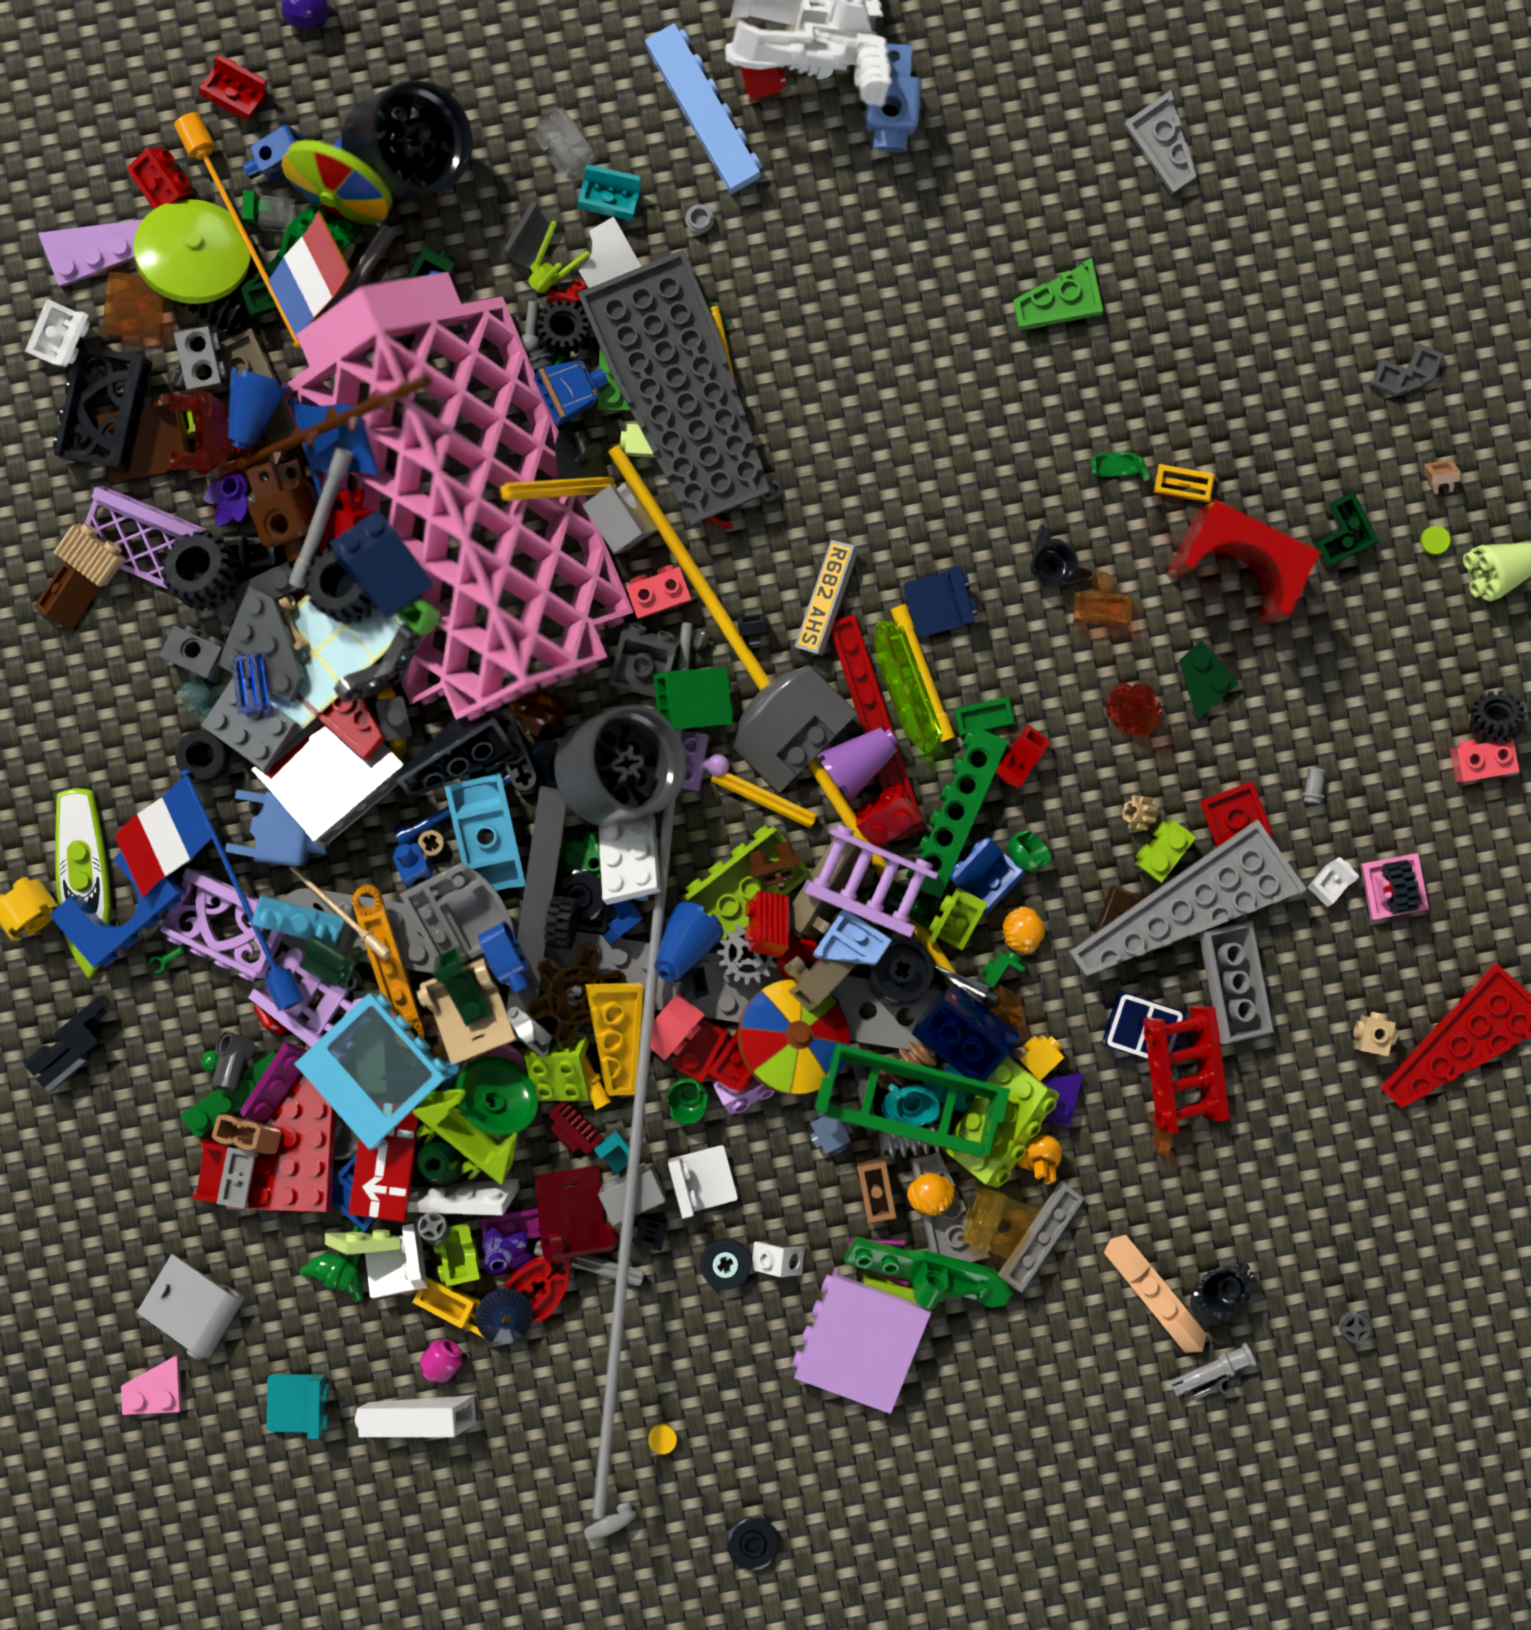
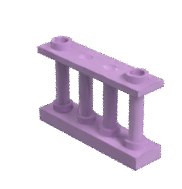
(847, 897)

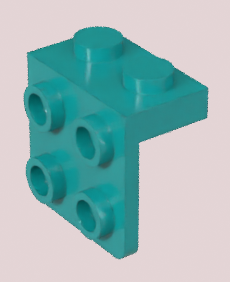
(297, 1404)

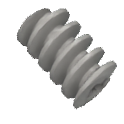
(893, 1142)

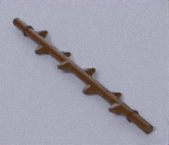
(332, 421)

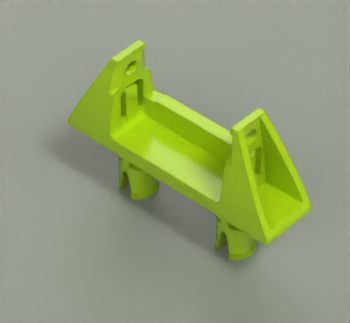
(483, 1150)

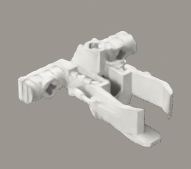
(824, 39)

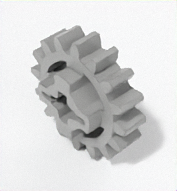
(733, 967)

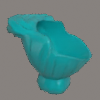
(912, 1104)

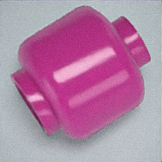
(441, 1361)

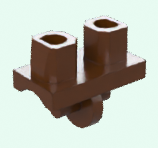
(761, 866)

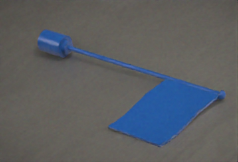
(325, 445)

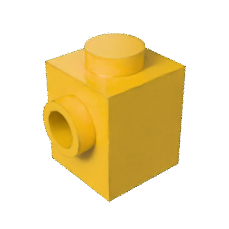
(1041, 1055)

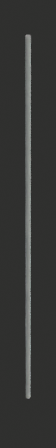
(636, 1134)

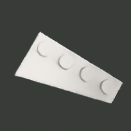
(464, 1198)

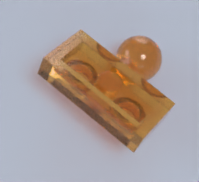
(1101, 606)

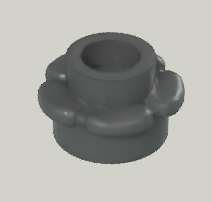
(540, 359)

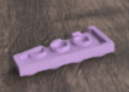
(88, 250)

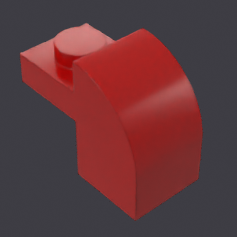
(1022, 756)

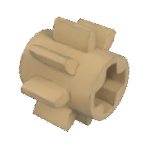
(1140, 812)

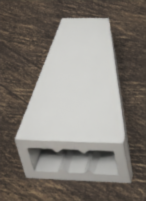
(416, 1417)

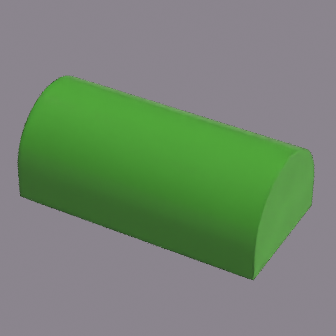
(419, 616)

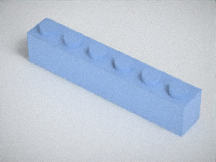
(702, 108)

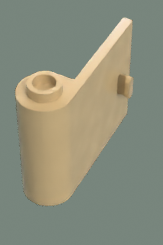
(455, 1035)

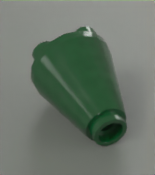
(446, 1154)

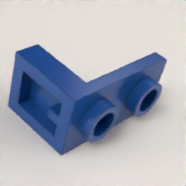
(628, 918)

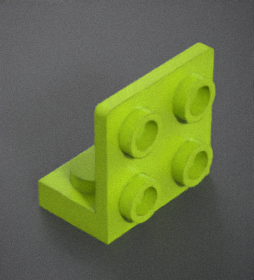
(559, 1072)

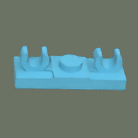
(297, 920)

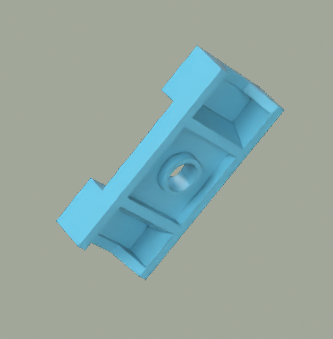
(482, 805)

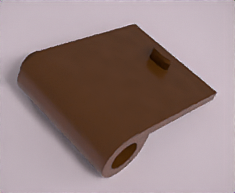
(156, 438)

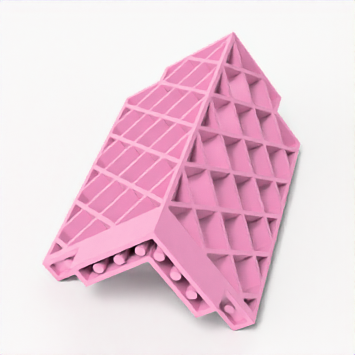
(424, 308)

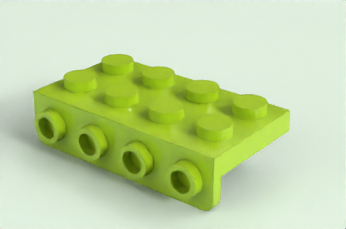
(731, 883)
(1025, 1111)

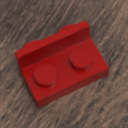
(159, 177)
(701, 1050)

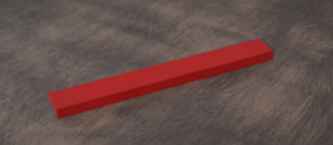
(869, 702)

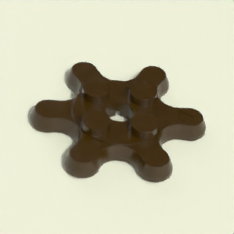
(560, 982)

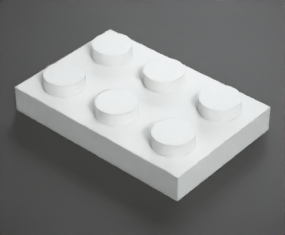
(629, 859)

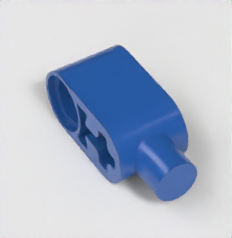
(505, 956)

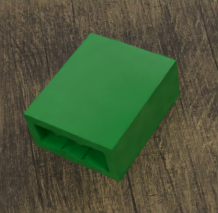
(694, 697)

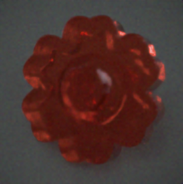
(1133, 708)

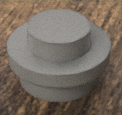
(699, 218)

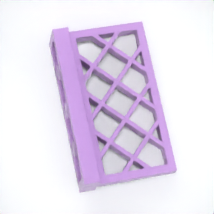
(141, 513)

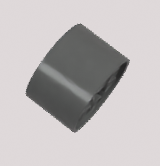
(584, 778)

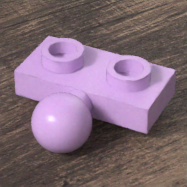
(695, 750)

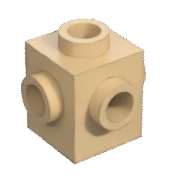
(1384, 1038)

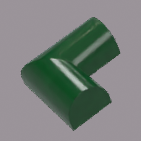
(1353, 535)

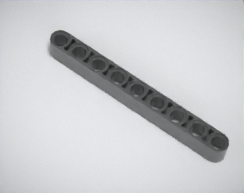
(539, 889)

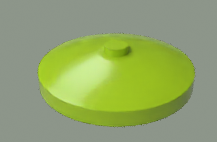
(191, 251)

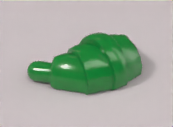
(335, 1273)

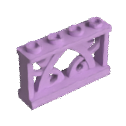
(207, 889)

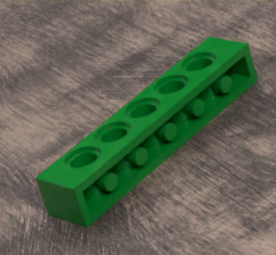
(993, 749)

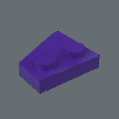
(1068, 1088)

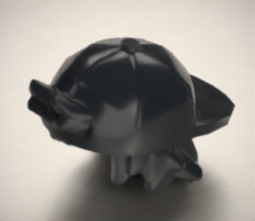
(1222, 1294)

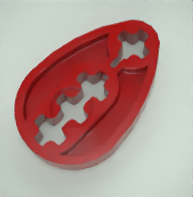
(554, 1289)

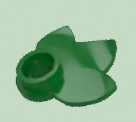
(581, 854)

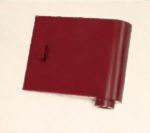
(573, 1215)

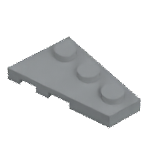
(1161, 141)

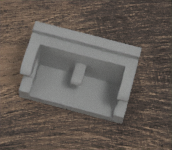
(236, 1177)

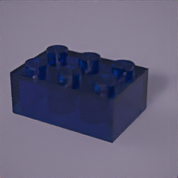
(965, 1033)

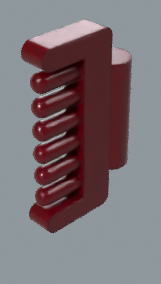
(570, 1135)

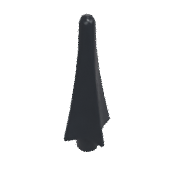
(978, 990)

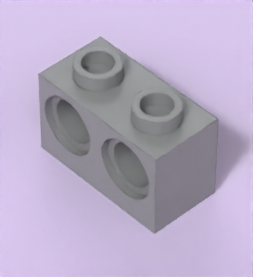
(193, 361)

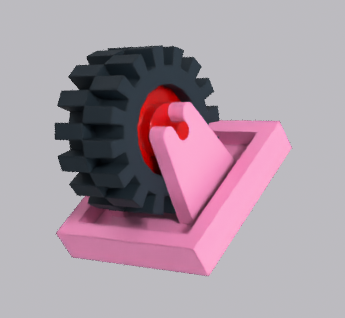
(1394, 886)

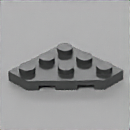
(262, 630)

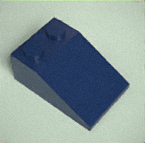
(380, 564)

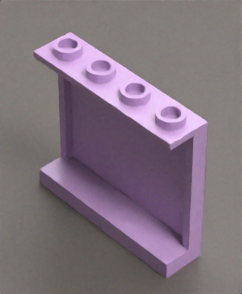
(860, 1342)

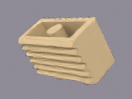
(90, 554)

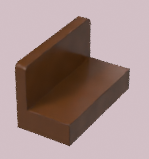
(66, 596)

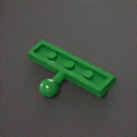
(203, 1114)

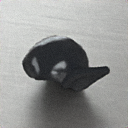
(1055, 561)

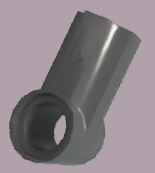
(233, 1054)

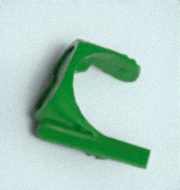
(1118, 465)

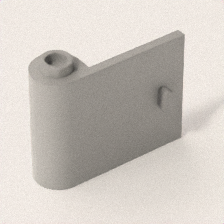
(193, 1309)

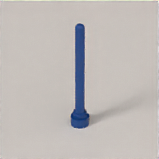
(408, 834)

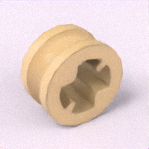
(440, 840)

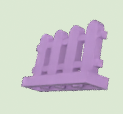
(307, 1029)

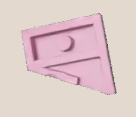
(154, 1390)

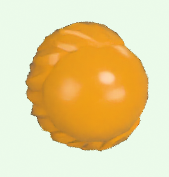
(1023, 930)
(930, 1194)

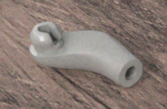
(612, 1524)

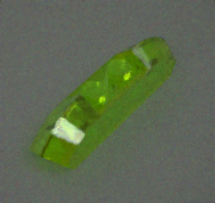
(906, 686)

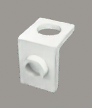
(775, 1259)

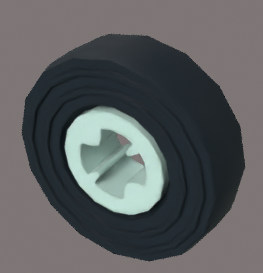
(711, 1259)

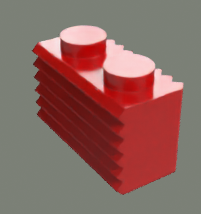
(768, 924)

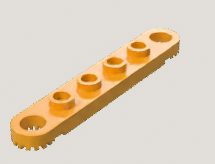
(390, 972)

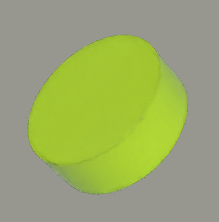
(1435, 540)

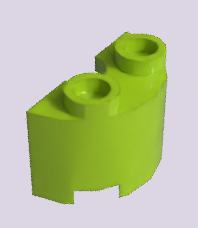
(458, 1256)

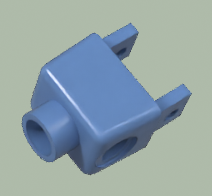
(904, 95)
(276, 834)

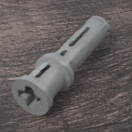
(1225, 1365)

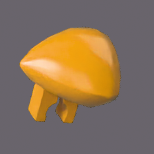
(1042, 1157)

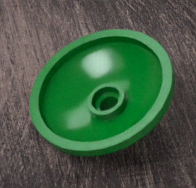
(505, 1088)

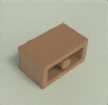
(876, 1190)

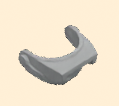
(529, 1031)

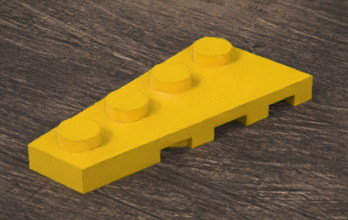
(617, 1029)

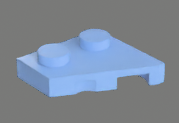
(852, 941)

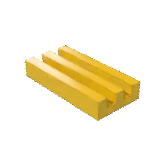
(1182, 494)

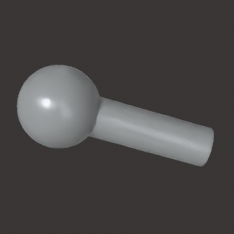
(529, 339)

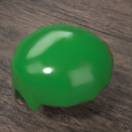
(1028, 851)
(687, 1100)

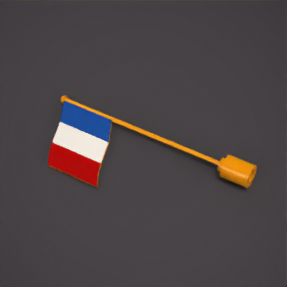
(307, 274)

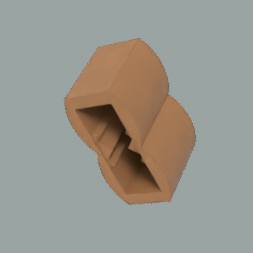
(246, 1134)

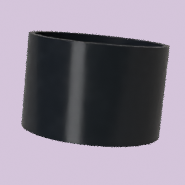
(438, 120)

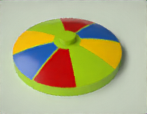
(337, 182)

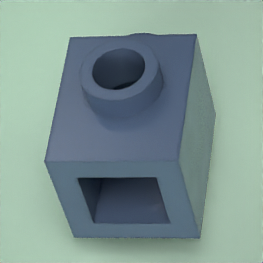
(830, 1134)

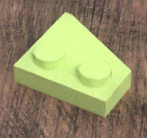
(363, 1242)

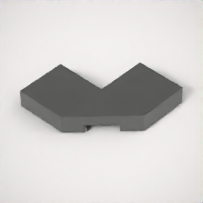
(1398, 380)

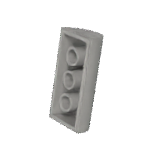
(1236, 981)

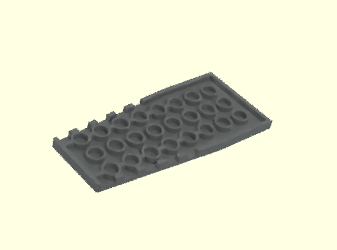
(677, 384)

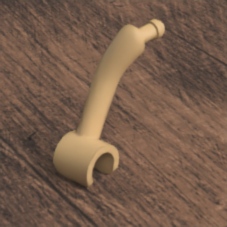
(288, 603)

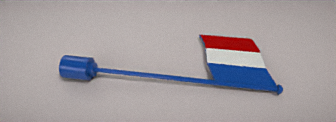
(170, 836)

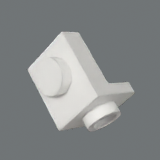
(1333, 881)

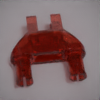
(210, 433)

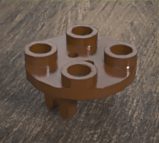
(538, 709)

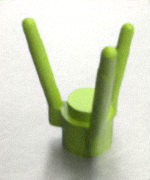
(546, 275)

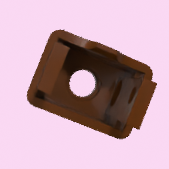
(282, 506)

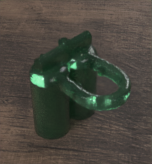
(330, 962)

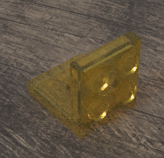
(984, 1217)

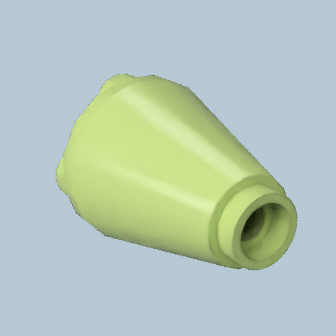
(1497, 568)

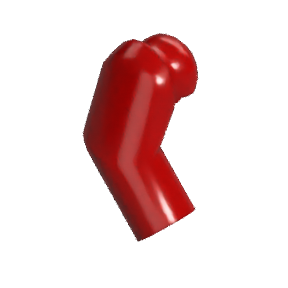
(570, 295)
(269, 1022)

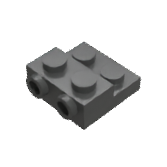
(641, 656)

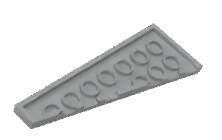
(1220, 886)

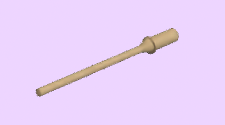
(366, 936)

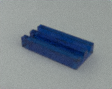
(260, 690)

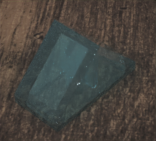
(198, 697)

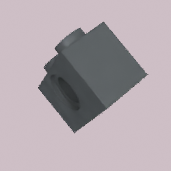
(180, 650)

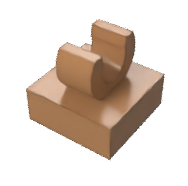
(1442, 473)

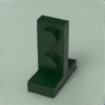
(461, 985)

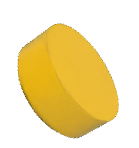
(662, 1438)

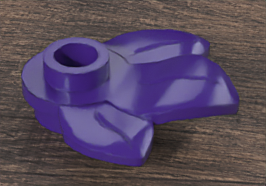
(230, 499)
(508, 1250)

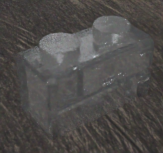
(565, 143)

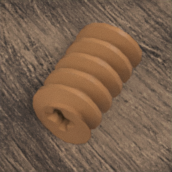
(919, 1055)

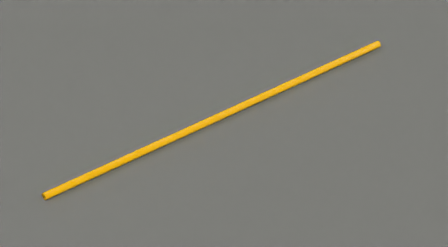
(755, 671)

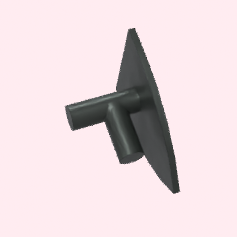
(577, 454)

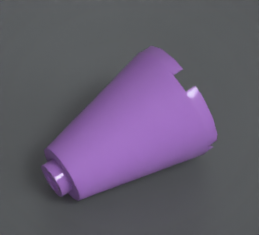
(858, 760)

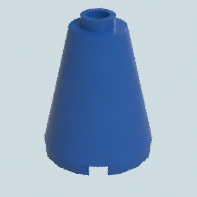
(251, 406)
(686, 940)

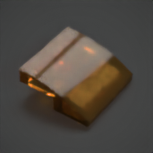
(132, 307)

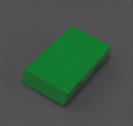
(984, 715)

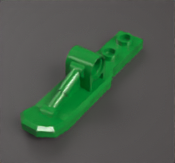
(931, 1273)

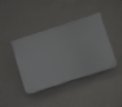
(528, 236)

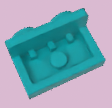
(609, 192)

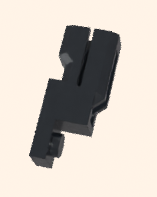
(78, 1037)

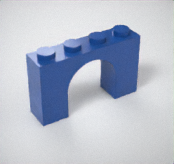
(102, 941)

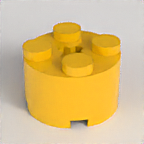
(26, 908)

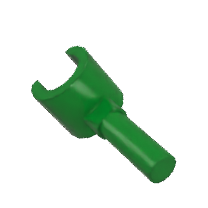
(167, 958)

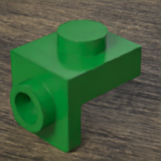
(994, 969)

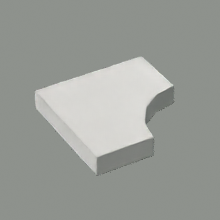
(609, 254)

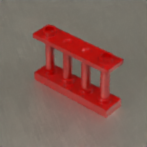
(1209, 1067)

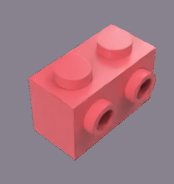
(658, 592)
(1483, 760)
(674, 1024)

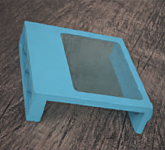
(373, 1069)

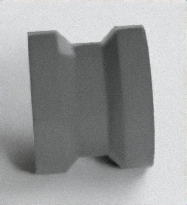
(430, 1223)
(1358, 1331)

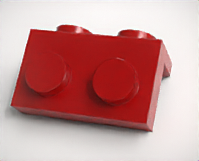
(234, 88)
(887, 816)
(730, 1069)

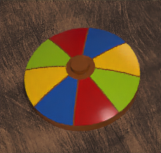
(786, 1043)

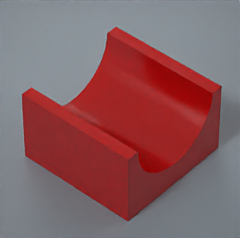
(1274, 557)

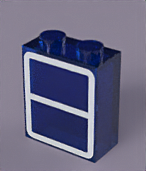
(1126, 1024)

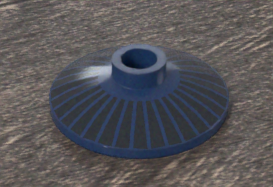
(502, 1303)

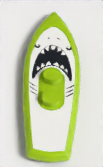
(81, 859)

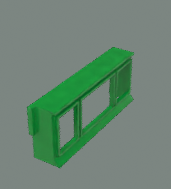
(995, 1112)

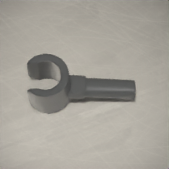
(1216, 1387)

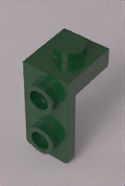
(440, 261)
(920, 910)

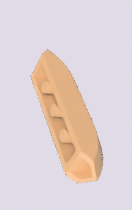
(1156, 1294)

